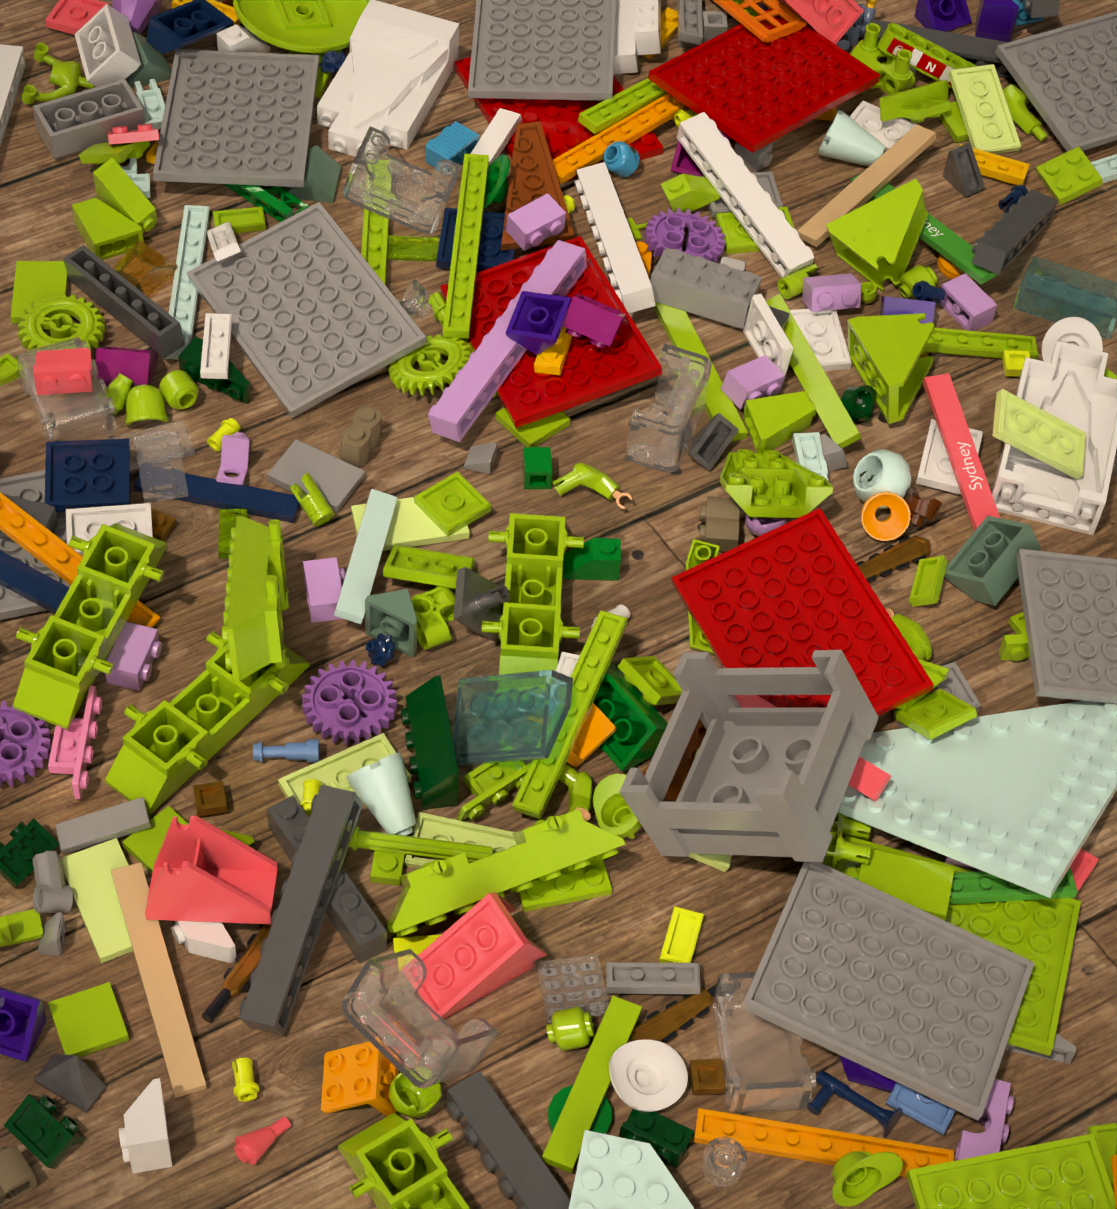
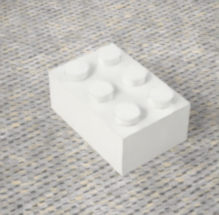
(107, 47)

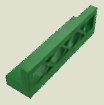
(272, 206)

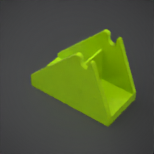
(881, 234)
(887, 358)

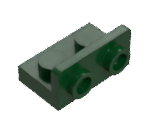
(18, 853)
(44, 1129)
(665, 1135)

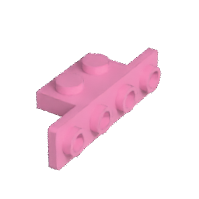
(72, 747)

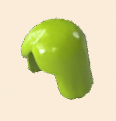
(145, 403)

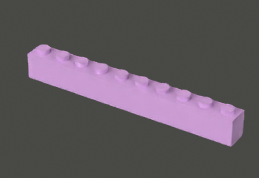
(497, 353)

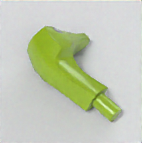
(1016, 103)

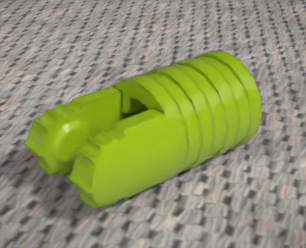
(793, 283)
(313, 504)

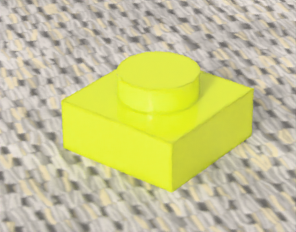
(1013, 362)

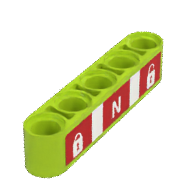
(926, 55)

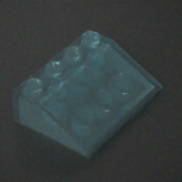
(1064, 292)
(510, 716)

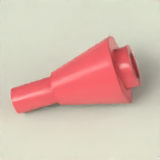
(254, 1144)

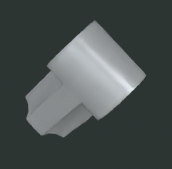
(50, 892)

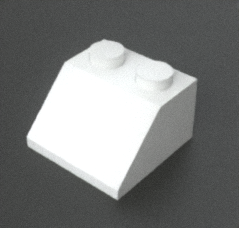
(145, 1132)

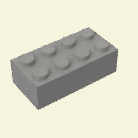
(87, 117)
(704, 287)

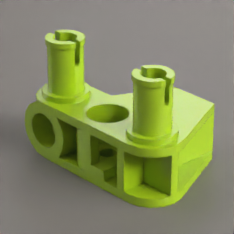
(895, 73)
(841, 849)

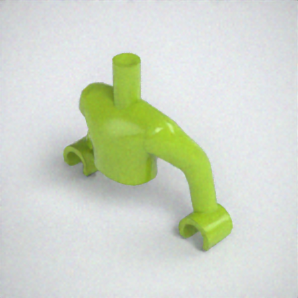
(64, 74)

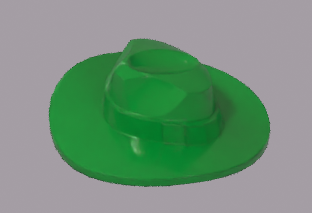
(496, 180)

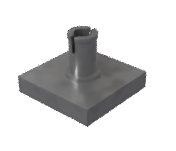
(478, 600)

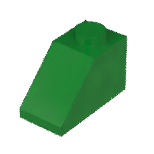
(596, 561)

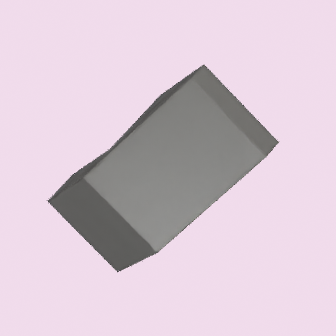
(713, 25)

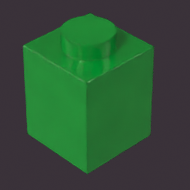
(537, 467)

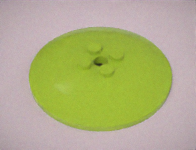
(320, 29)

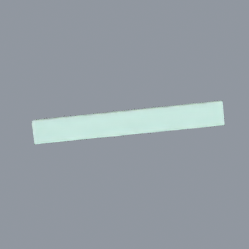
(189, 256)

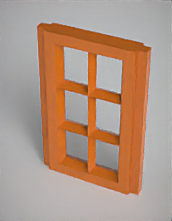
(794, 22)

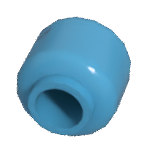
(621, 159)

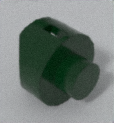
(859, 402)

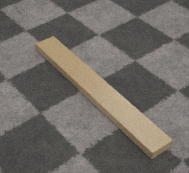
(868, 183)
(158, 982)

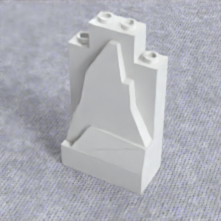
(389, 76)
(1079, 394)

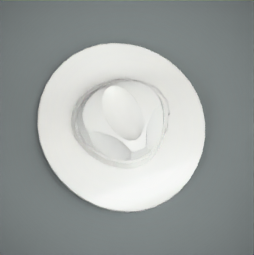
(1072, 331)
(648, 1075)

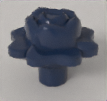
(332, 61)
(381, 649)

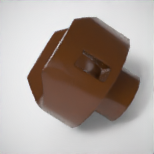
(920, 508)

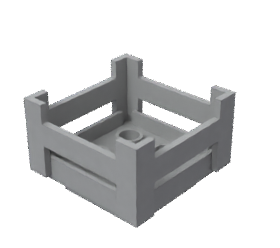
(761, 774)

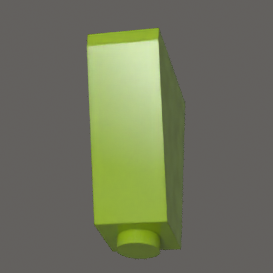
(122, 194)
(105, 229)
(776, 418)

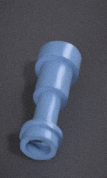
(292, 751)

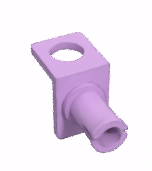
(234, 458)

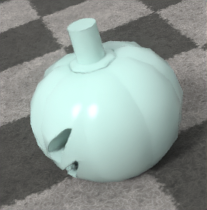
(886, 472)

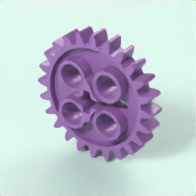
(668, 231)
(349, 702)
(26, 749)

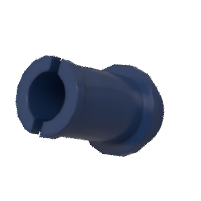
(1012, 197)
(924, 291)

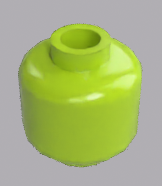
(915, 275)
(179, 389)
(570, 1028)

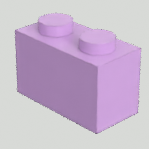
(536, 222)
(831, 292)
(968, 303)
(753, 381)
(323, 586)
(133, 656)

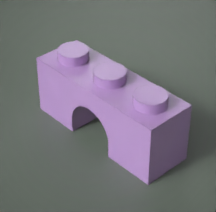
(993, 1118)

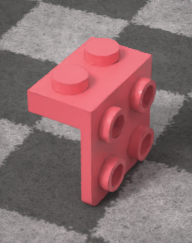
(63, 371)

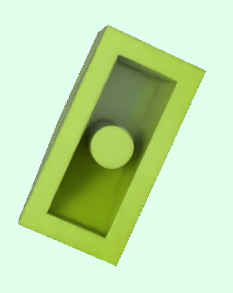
(688, 192)

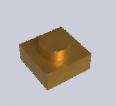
(162, 524)
(210, 798)
(707, 1076)

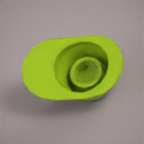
(611, 808)
(862, 1174)

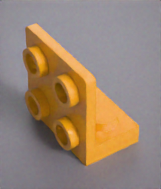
(593, 733)
(357, 1078)

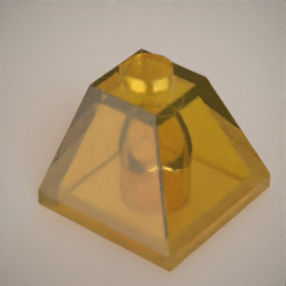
(145, 268)

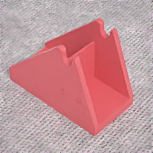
(827, 17)
(210, 878)
(476, 956)

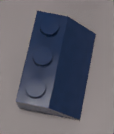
(185, 25)

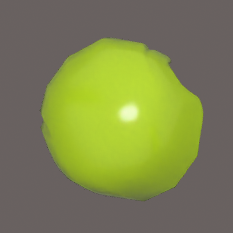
(412, 1100)

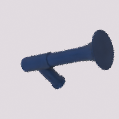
(832, 1085)

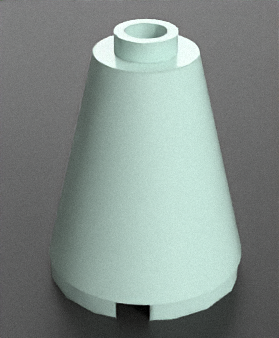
(850, 142)
(386, 793)

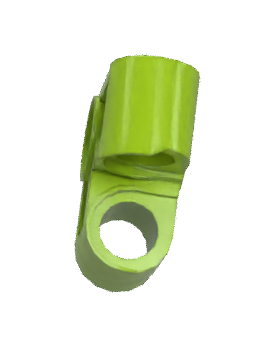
(432, 613)

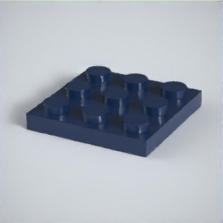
(490, 241)
(87, 473)

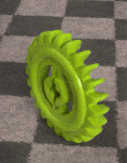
(61, 324)
(432, 371)

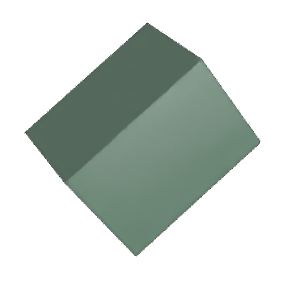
(152, 64)
(320, 178)
(394, 616)

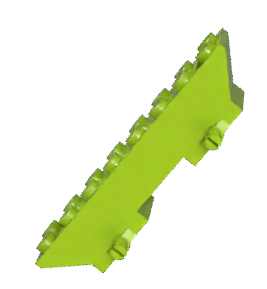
(255, 598)
(531, 618)
(87, 623)
(188, 731)
(539, 853)
(401, 1166)

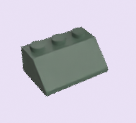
(988, 561)

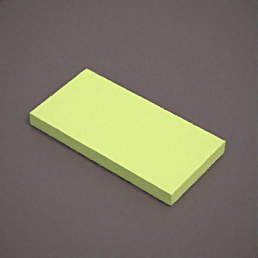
(984, 109)
(1039, 434)
(410, 526)
(334, 769)
(454, 830)
(96, 897)

